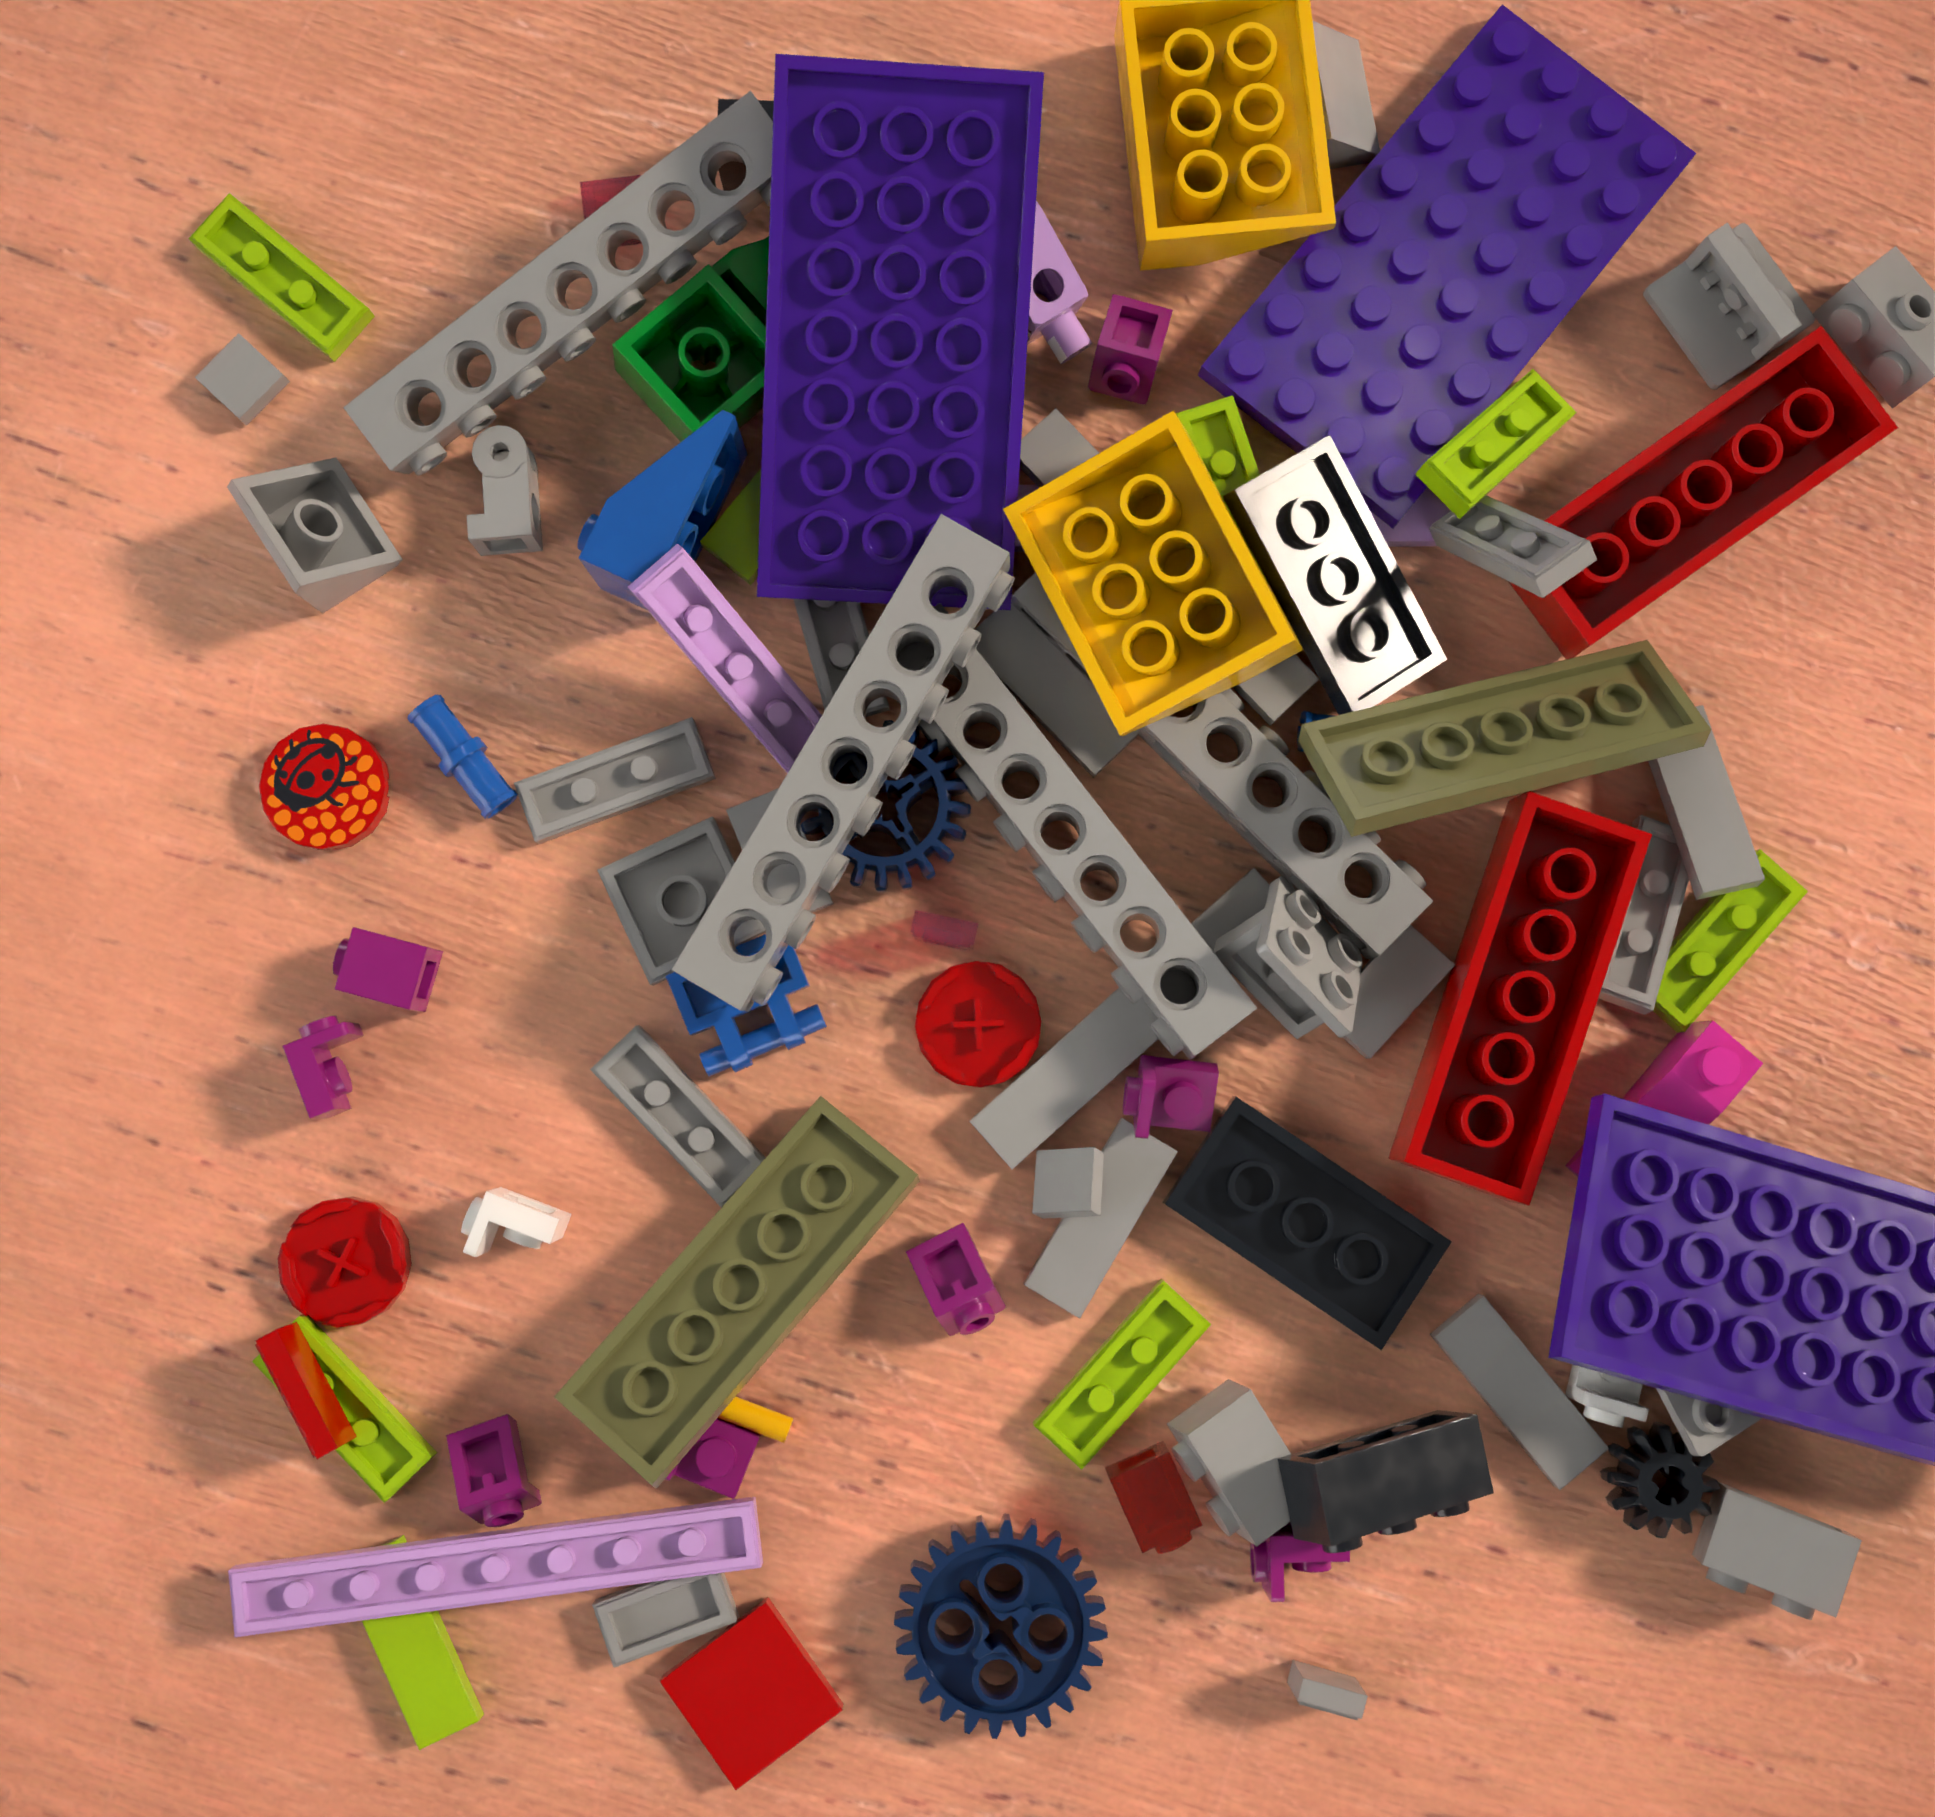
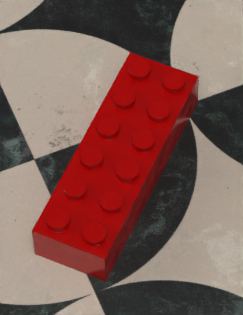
(1709, 486)
(1520, 997)

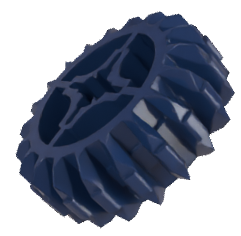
(910, 790)

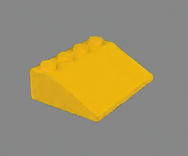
(1221, 127)
(1151, 577)

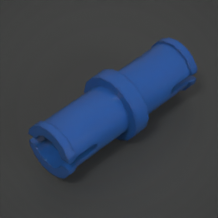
(462, 756)

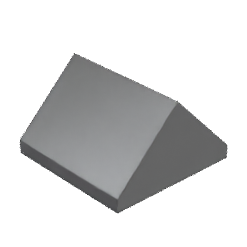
(1345, 99)
(316, 530)

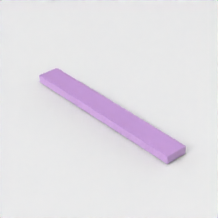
(495, 1566)

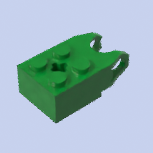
(707, 319)

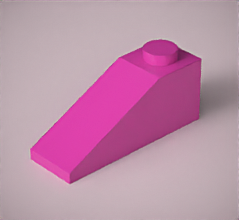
(1692, 1076)

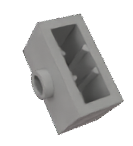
(1886, 326)
(1236, 1455)
(1777, 1551)

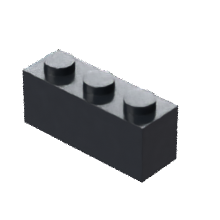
(1385, 1479)

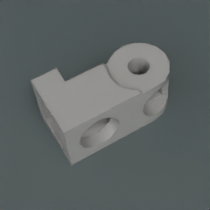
(509, 495)

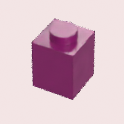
(386, 969)

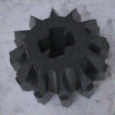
(1641, 1497)

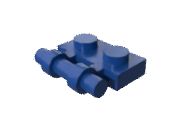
(704, 1010)

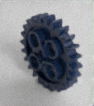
(955, 1661)

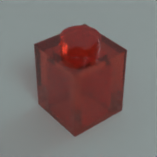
(1154, 1499)

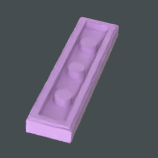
(727, 654)

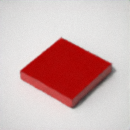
(751, 1693)

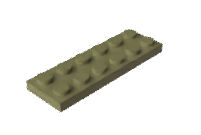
(1501, 737)
(737, 1291)

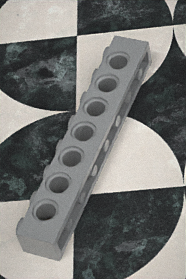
(390, 406)
(947, 559)
(1273, 832)
(1100, 846)

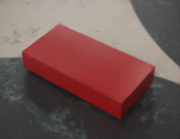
(305, 1389)

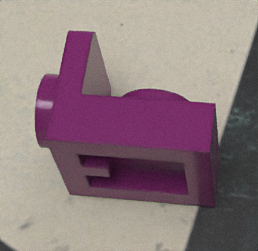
(1129, 349)
(319, 1077)
(1171, 1094)
(956, 1281)
(719, 1458)
(491, 1472)
(1269, 1558)

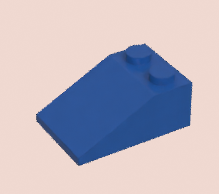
(663, 507)

